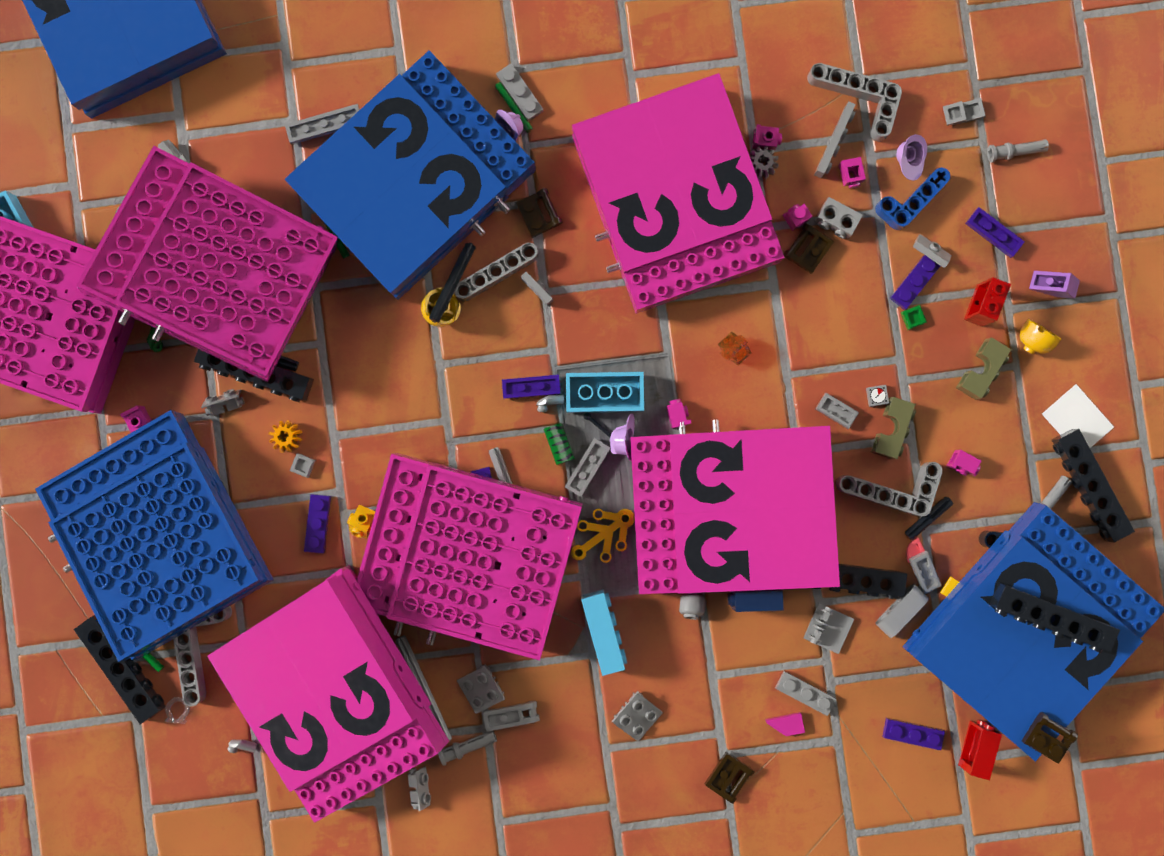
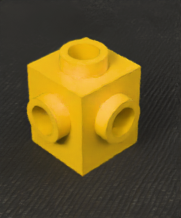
(361, 521)

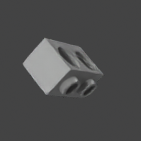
(840, 212)

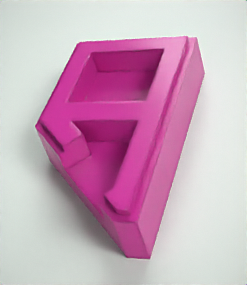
(787, 724)

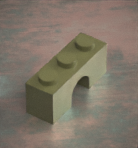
(994, 356)
(900, 413)

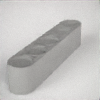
(502, 263)

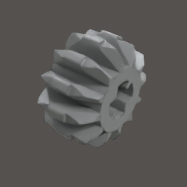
(764, 156)

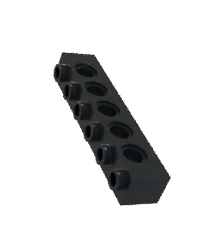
(301, 384)
(1102, 490)
(895, 587)
(1102, 638)
(121, 680)

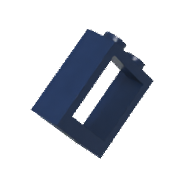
(756, 600)

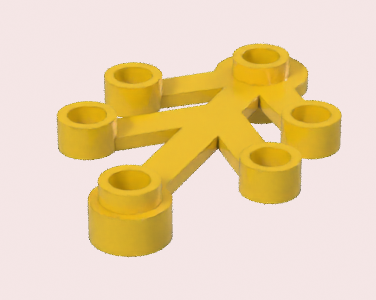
(605, 532)

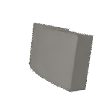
(964, 112)

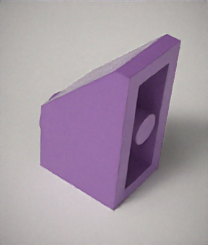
(1055, 284)

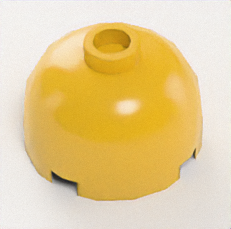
(451, 313)
(1037, 338)

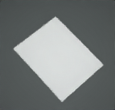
(1077, 411)

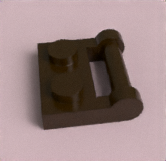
(533, 216)
(813, 253)
(1044, 742)
(724, 774)

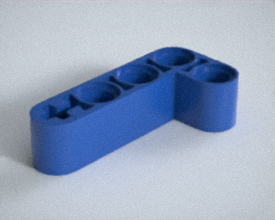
(917, 197)

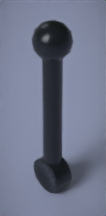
(587, 416)

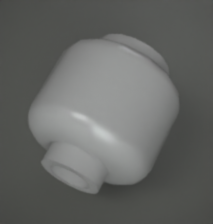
(692, 606)

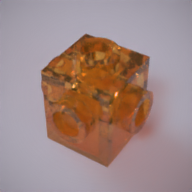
(734, 348)

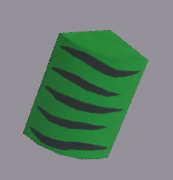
(559, 443)

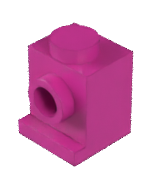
(760, 139)
(856, 168)
(797, 216)
(137, 412)
(677, 413)
(964, 463)

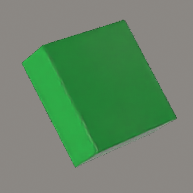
(913, 317)

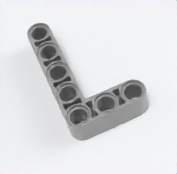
(861, 92)
(893, 495)
(195, 666)

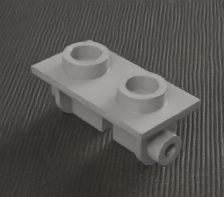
(215, 403)
(420, 797)

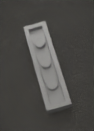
(319, 124)
(839, 133)

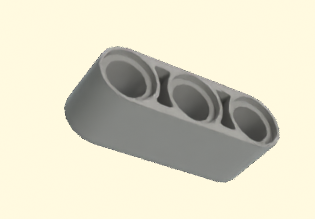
(902, 611)

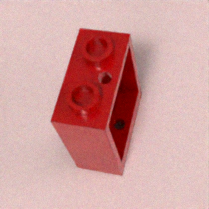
(991, 298)
(980, 749)

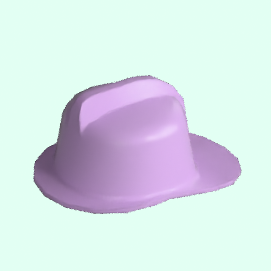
(510, 123)
(912, 156)
(620, 438)

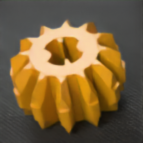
(290, 441)

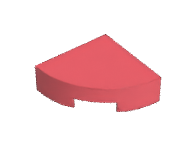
(914, 548)

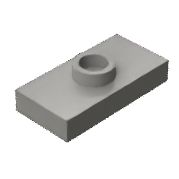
(932, 251)
(538, 288)
(836, 410)
(925, 572)

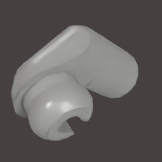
(549, 400)
(246, 745)

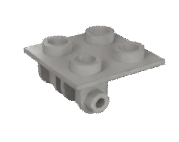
(828, 628)
(481, 689)
(637, 716)

